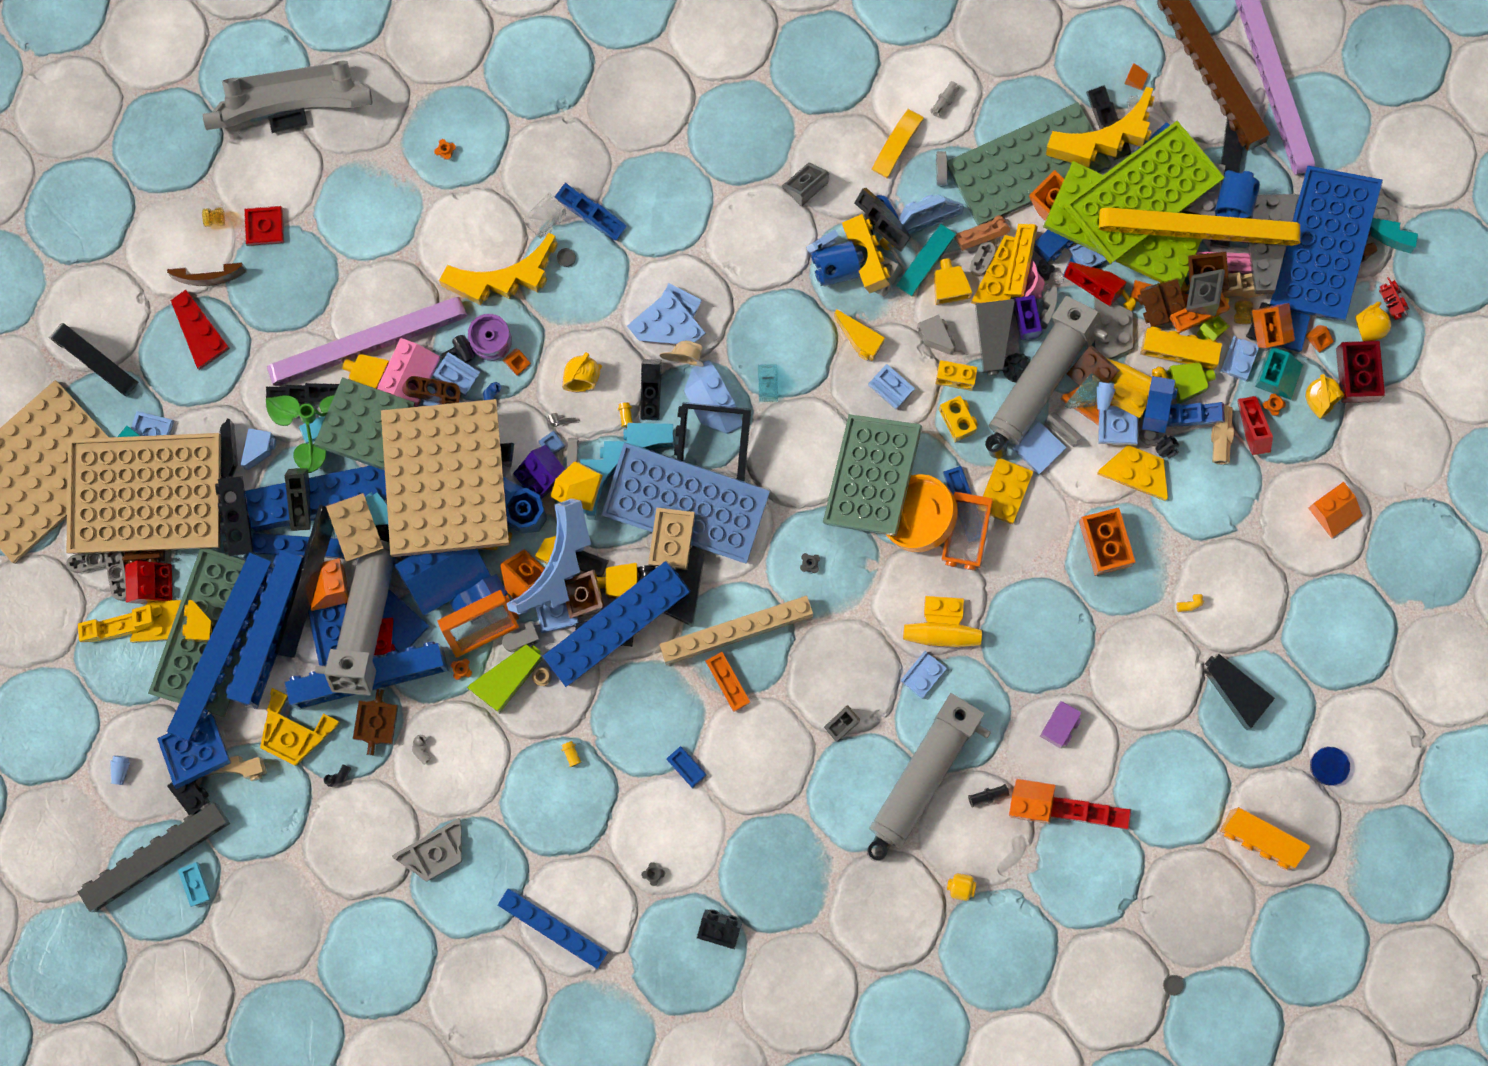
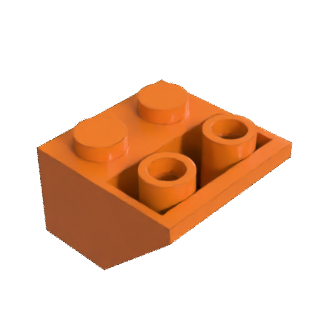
(1273, 325)

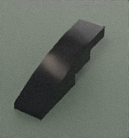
(1105, 113)
(884, 220)
(305, 394)

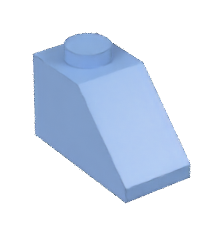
(257, 447)

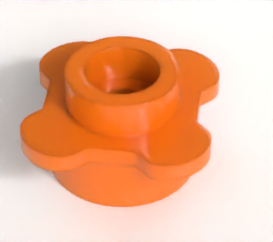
(445, 154)
(1273, 398)
(456, 669)

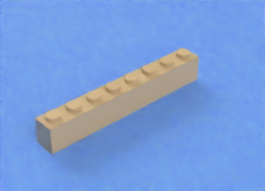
(736, 630)

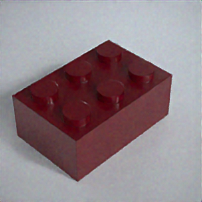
(1360, 371)

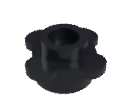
(1049, 269)

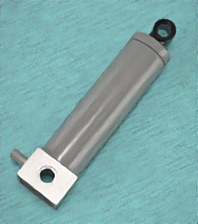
(1073, 328)
(351, 664)
(924, 773)

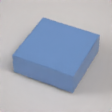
(553, 442)

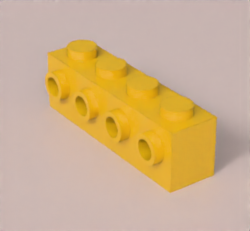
(1180, 348)

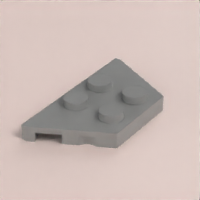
(1119, 325)
(434, 852)

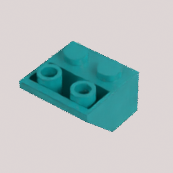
(1279, 373)

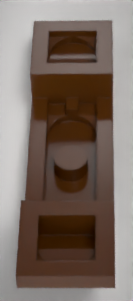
(230, 272)

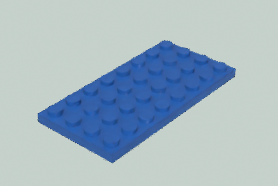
(1334, 228)

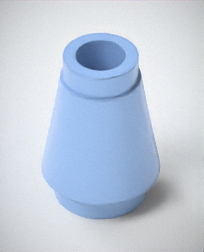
(1104, 395)
(119, 768)

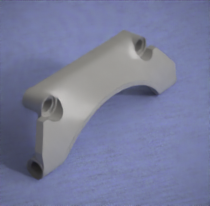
(287, 90)

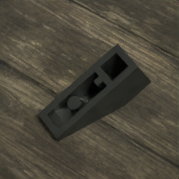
(298, 498)

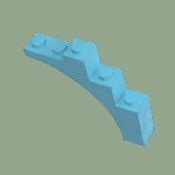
(643, 435)

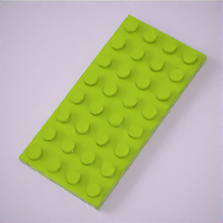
(1157, 177)
(1155, 256)

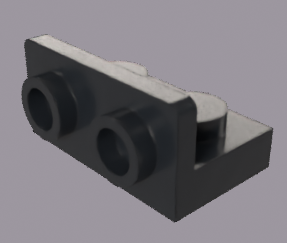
(190, 796)
(719, 928)

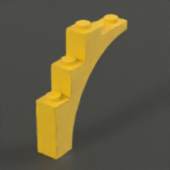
(1109, 140)
(505, 281)

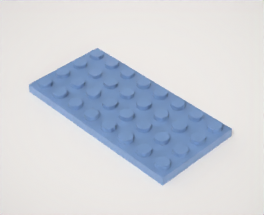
(724, 507)

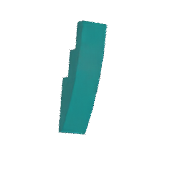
(926, 259)

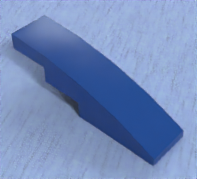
(590, 212)
(1196, 414)

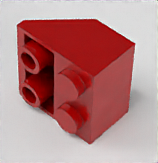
(148, 582)

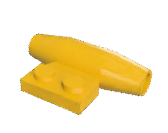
(1131, 389)
(942, 625)

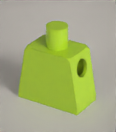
(1190, 380)

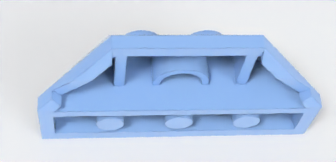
(929, 212)
(707, 387)

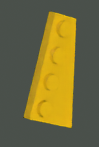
(995, 278)

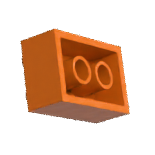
(1106, 541)

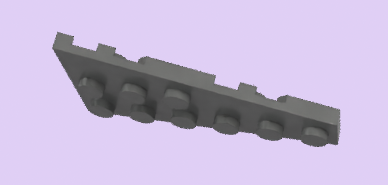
(1268, 258)

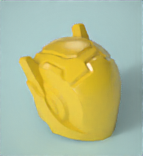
(1373, 323)
(581, 374)
(1323, 395)

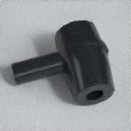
(462, 348)

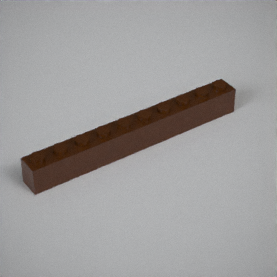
(1215, 72)

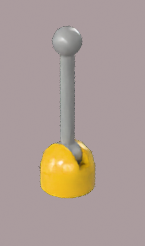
(887, 246)

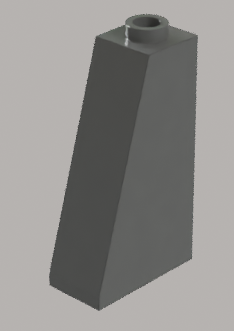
(993, 333)

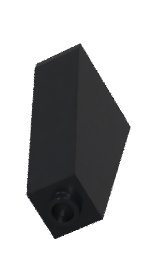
(686, 608)
(1239, 692)

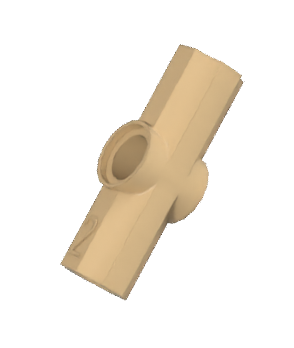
(1222, 438)

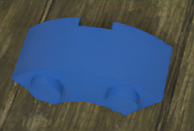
(1158, 404)
(480, 590)

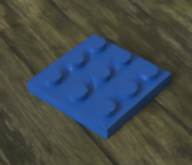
(197, 758)

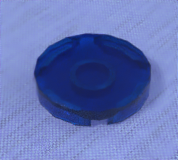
(1329, 766)

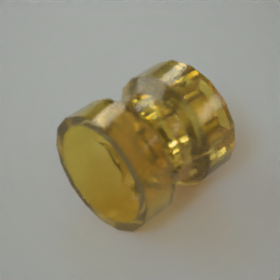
(214, 216)
(1243, 312)

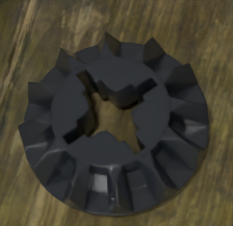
(1008, 369)

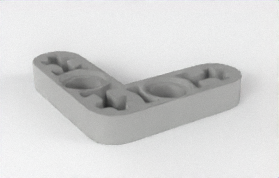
(105, 561)

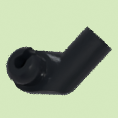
(337, 779)

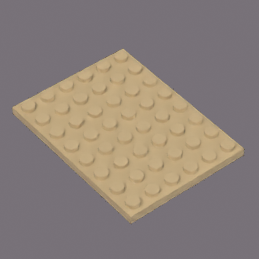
(37, 467)
(444, 478)
(143, 493)

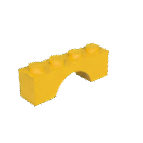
(873, 273)

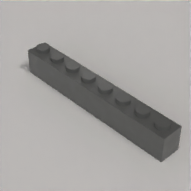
(153, 857)

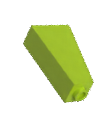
(506, 678)

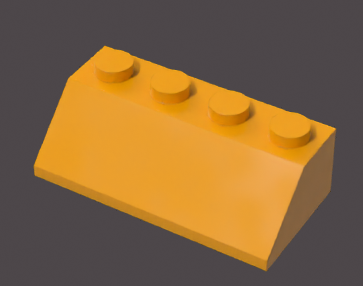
(1264, 838)

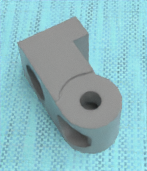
(894, 270)
(514, 642)

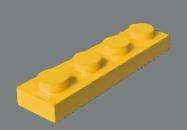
(1020, 260)

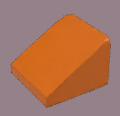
(1136, 77)
(1320, 337)
(516, 361)

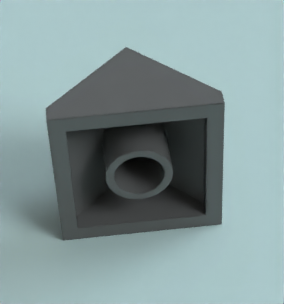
(806, 183)
(1205, 292)

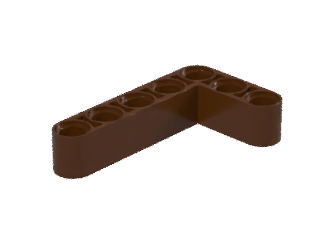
(440, 390)

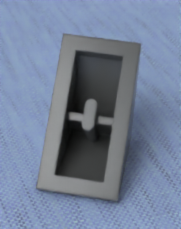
(842, 723)

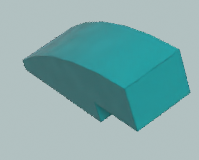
(1390, 234)

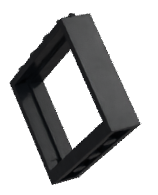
(681, 431)

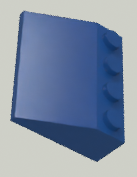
(441, 576)

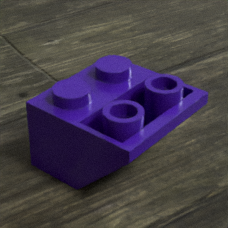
(539, 471)

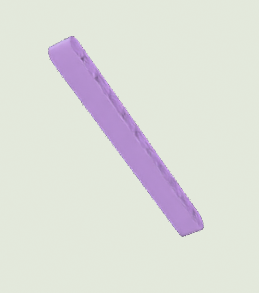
(1275, 85)
(366, 341)

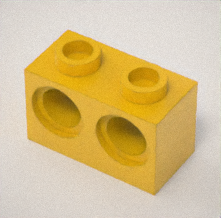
(956, 375)
(953, 420)

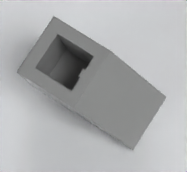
(934, 334)

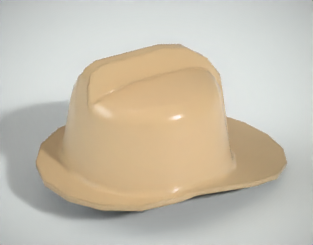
(685, 352)

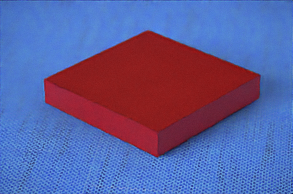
(264, 225)

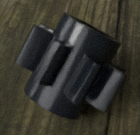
(1167, 446)

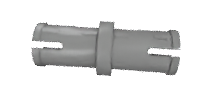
(944, 99)

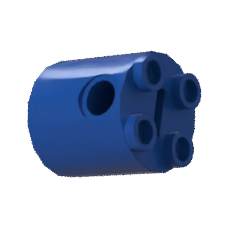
(1237, 195)
(842, 261)

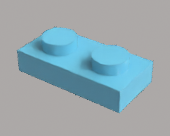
(194, 884)

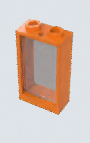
(969, 535)
(478, 623)

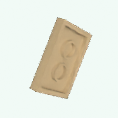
(354, 527)
(671, 538)

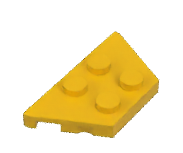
(1138, 471)
(163, 618)

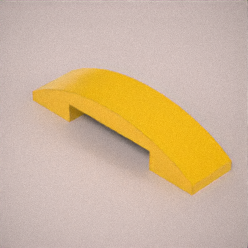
(897, 142)
(117, 626)

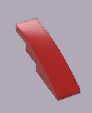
(1091, 813)

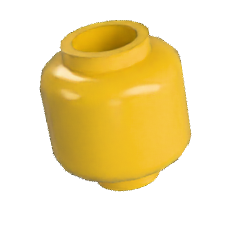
(961, 887)

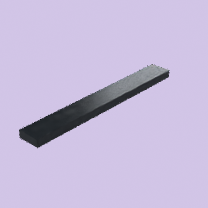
(1231, 159)
(305, 584)

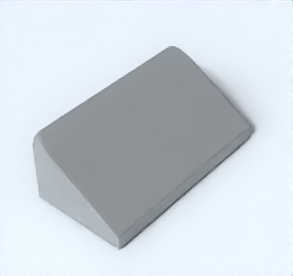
(1063, 429)

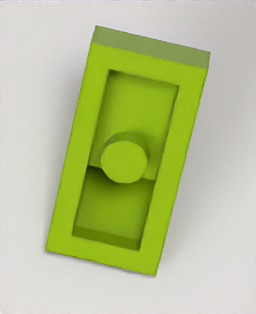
(1213, 328)

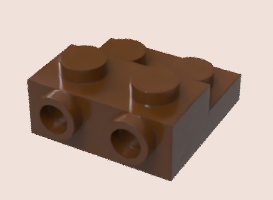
(1161, 301)

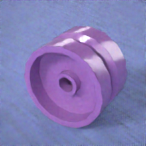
(489, 326)

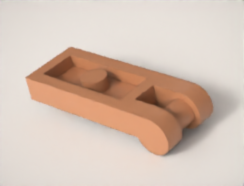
(982, 233)

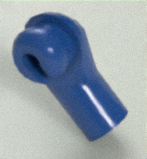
(491, 391)

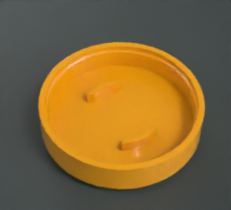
(927, 515)

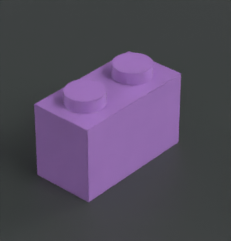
(1060, 725)

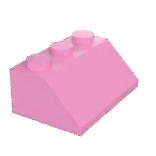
(407, 361)

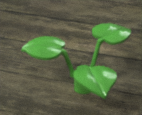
(283, 410)

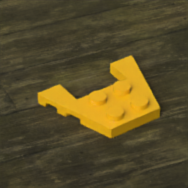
(288, 738)

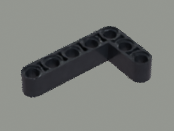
(93, 359)

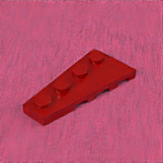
(199, 333)

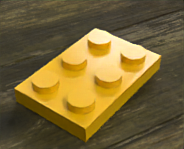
(1007, 488)

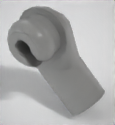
(419, 749)

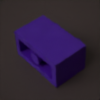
(1027, 317)

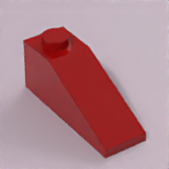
(1097, 282)
(1255, 426)

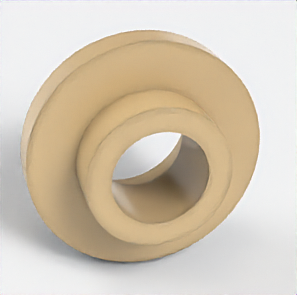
(535, 676)

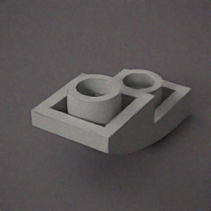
(1050, 299)

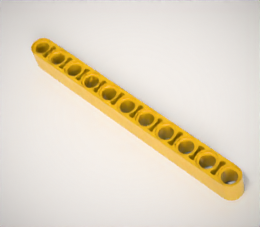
(1199, 226)

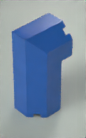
(523, 508)

